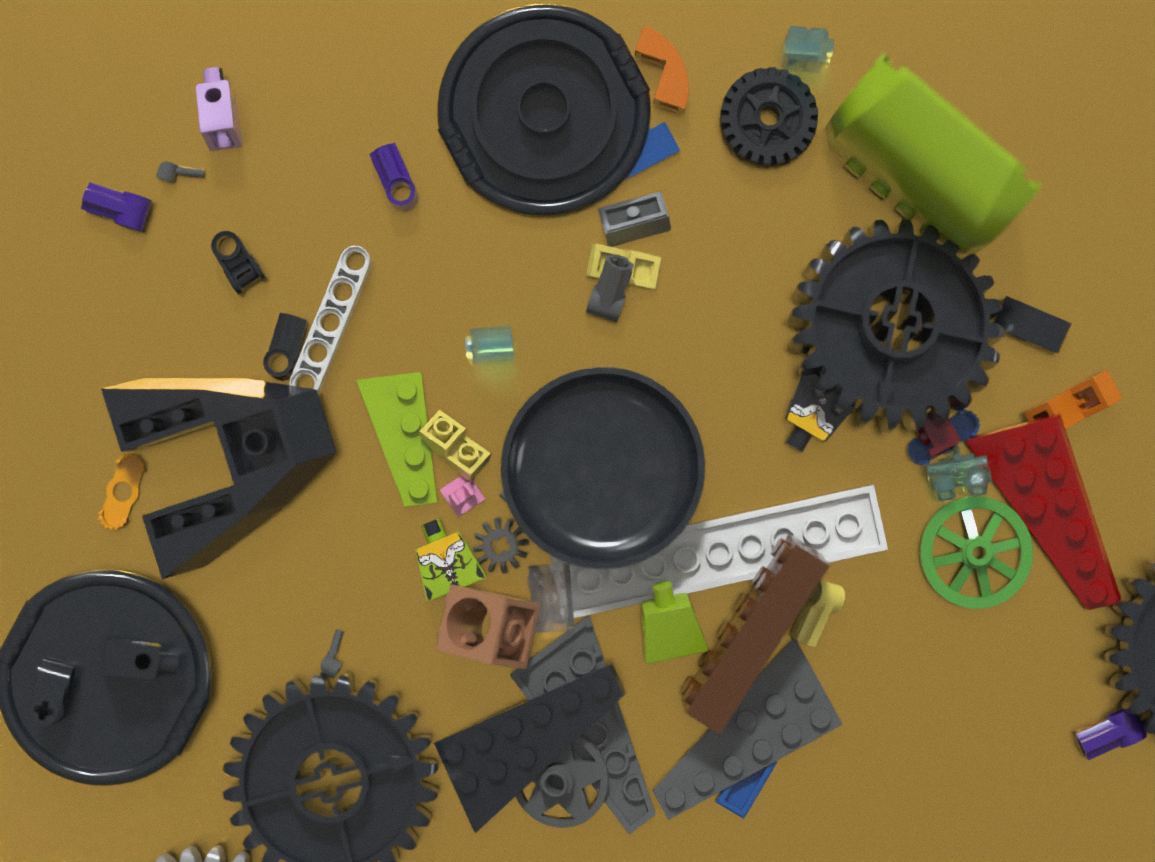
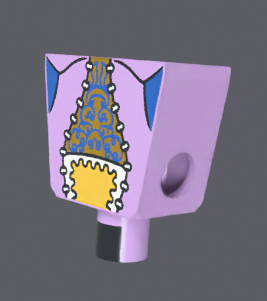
(218, 111)

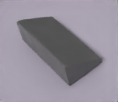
(634, 219)

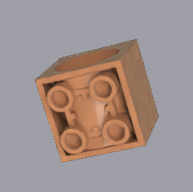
(509, 633)

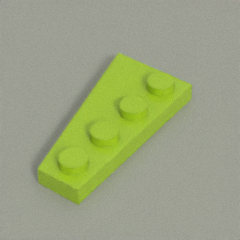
(398, 414)

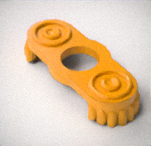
(116, 512)

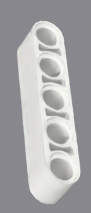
(331, 305)

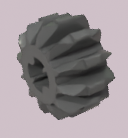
(496, 535)

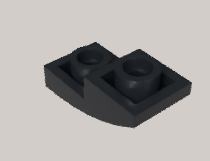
(1033, 324)

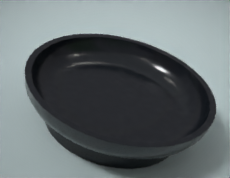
(602, 468)

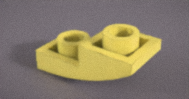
(449, 442)

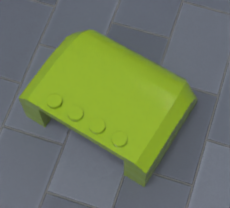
(928, 158)

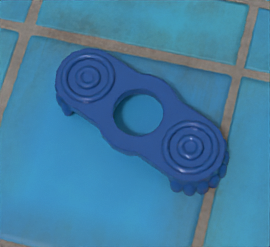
(965, 425)

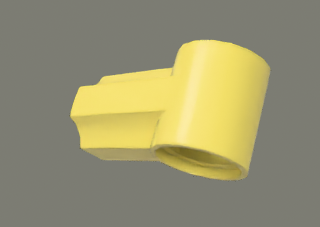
(824, 600)

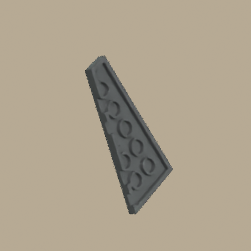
(568, 659)
(774, 719)

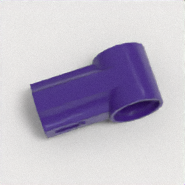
(393, 175)
(123, 208)
(1116, 731)

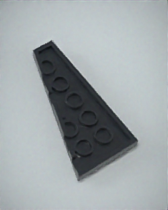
(509, 750)

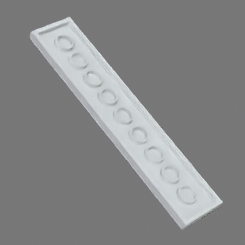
(735, 549)

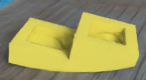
(644, 269)

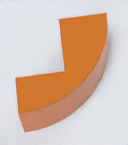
(674, 84)
(1079, 401)

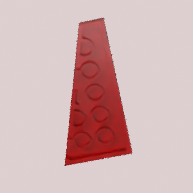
(1044, 486)

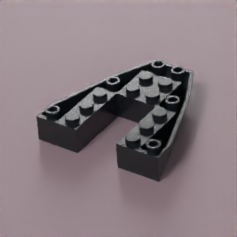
(270, 439)

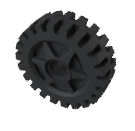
(773, 91)

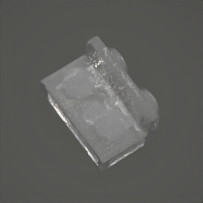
(552, 589)

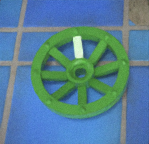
(1022, 541)

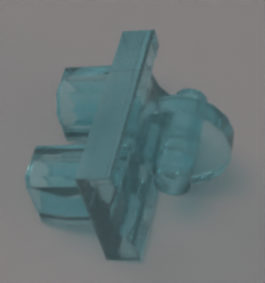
(958, 472)

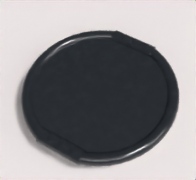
(543, 110)
(110, 724)

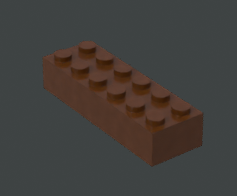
(753, 633)

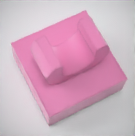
(462, 495)

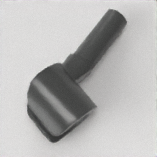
(168, 170)
(330, 665)

